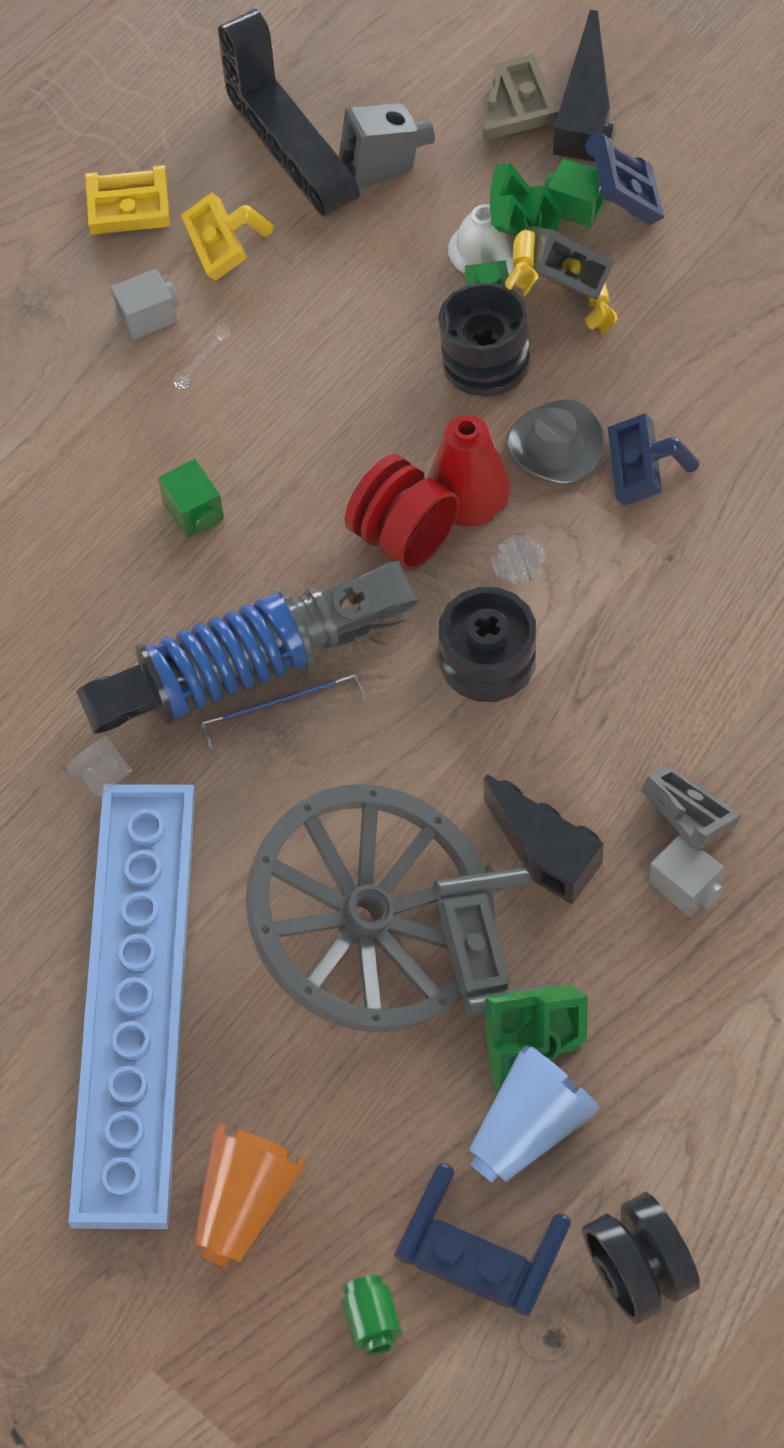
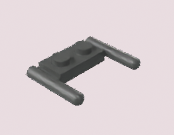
(473, 936)

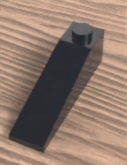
(586, 97)

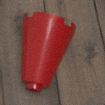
(472, 470)

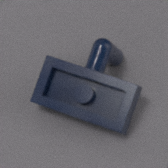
(637, 456)

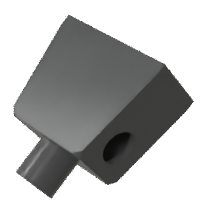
(381, 142)

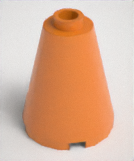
(241, 1193)

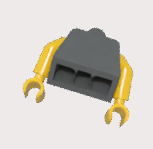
(566, 265)

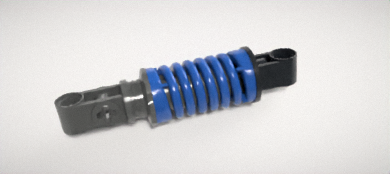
(268, 634)

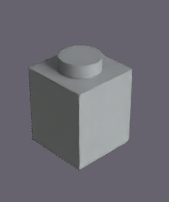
(145, 303)
(687, 877)

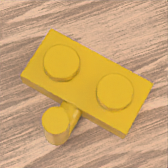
(215, 234)

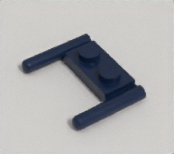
(473, 1261)

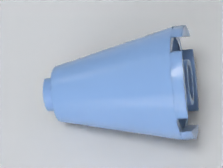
(528, 1116)

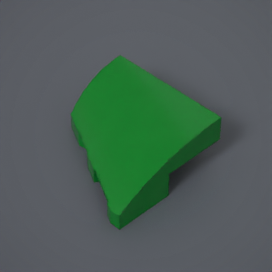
(519, 206)
(544, 1018)

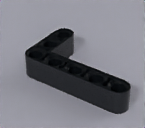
(276, 117)

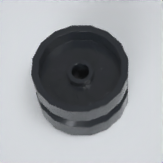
(487, 644)
(641, 1257)

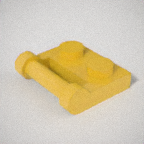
(127, 201)

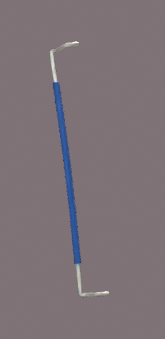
(278, 701)

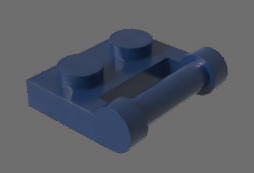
(625, 179)

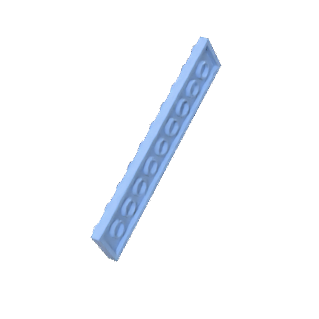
(133, 1010)

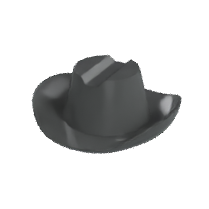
(557, 441)

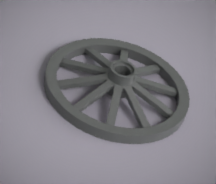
(366, 895)

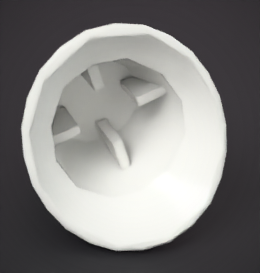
(480, 242)

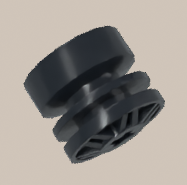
(484, 339)

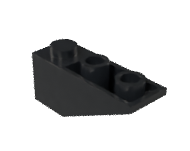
(551, 848)

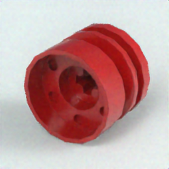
(402, 511)

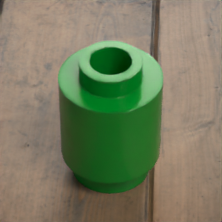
(371, 1314)

